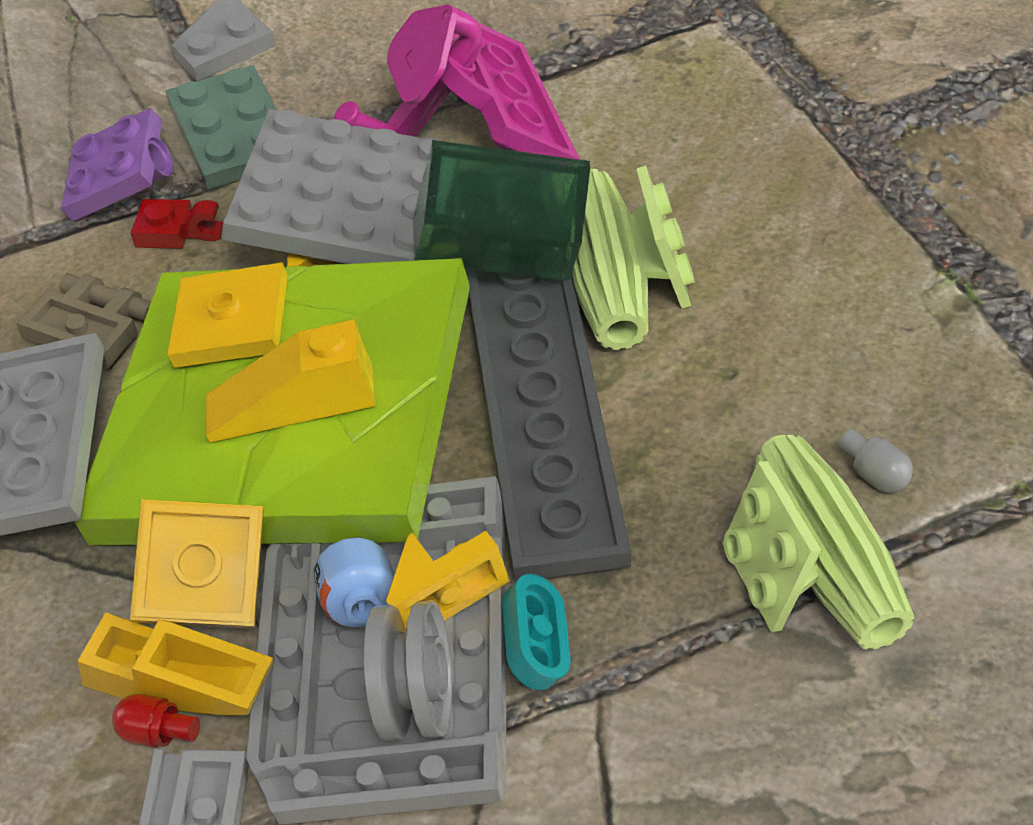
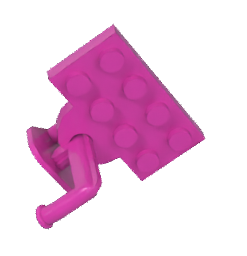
(452, 51)

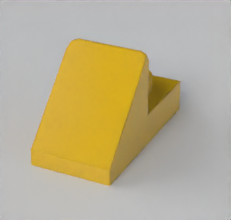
(451, 581)

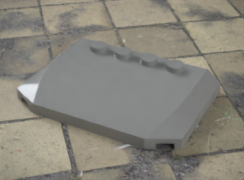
(312, 717)

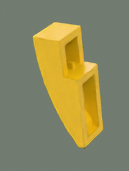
(173, 664)

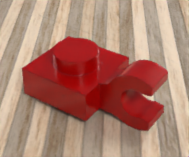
(169, 223)

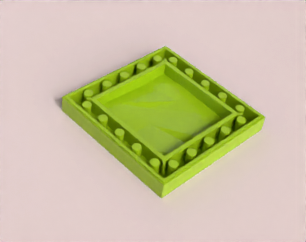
(314, 478)

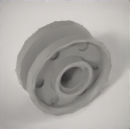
(408, 671)

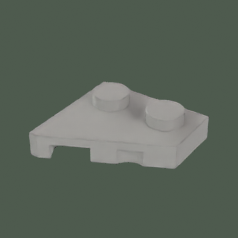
(221, 39)

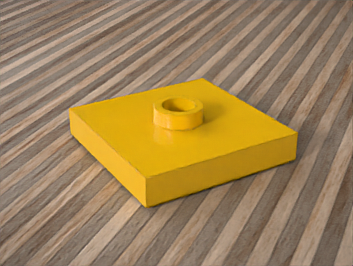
(228, 315)
(197, 564)

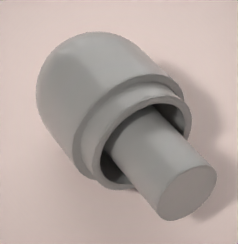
(878, 461)

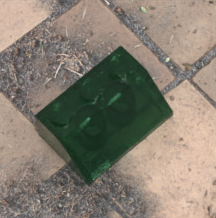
(501, 210)

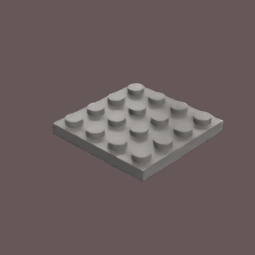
(329, 190)
(47, 430)

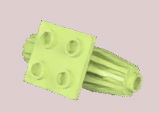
(620, 256)
(807, 531)

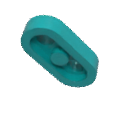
(535, 632)

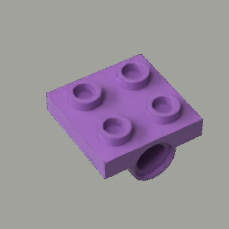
(115, 164)

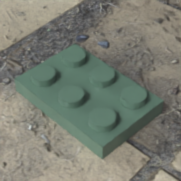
(221, 121)

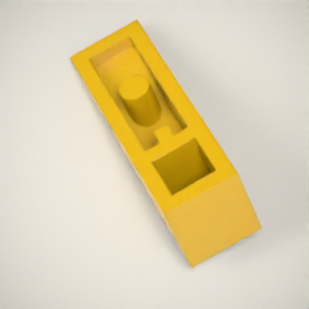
(299, 381)

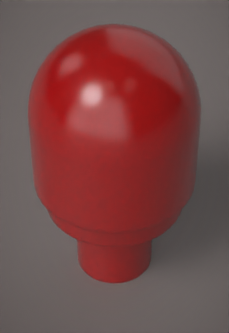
(152, 721)

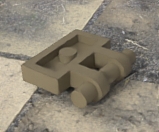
(76, 314)

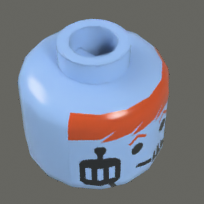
(352, 580)

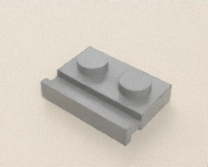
(195, 788)

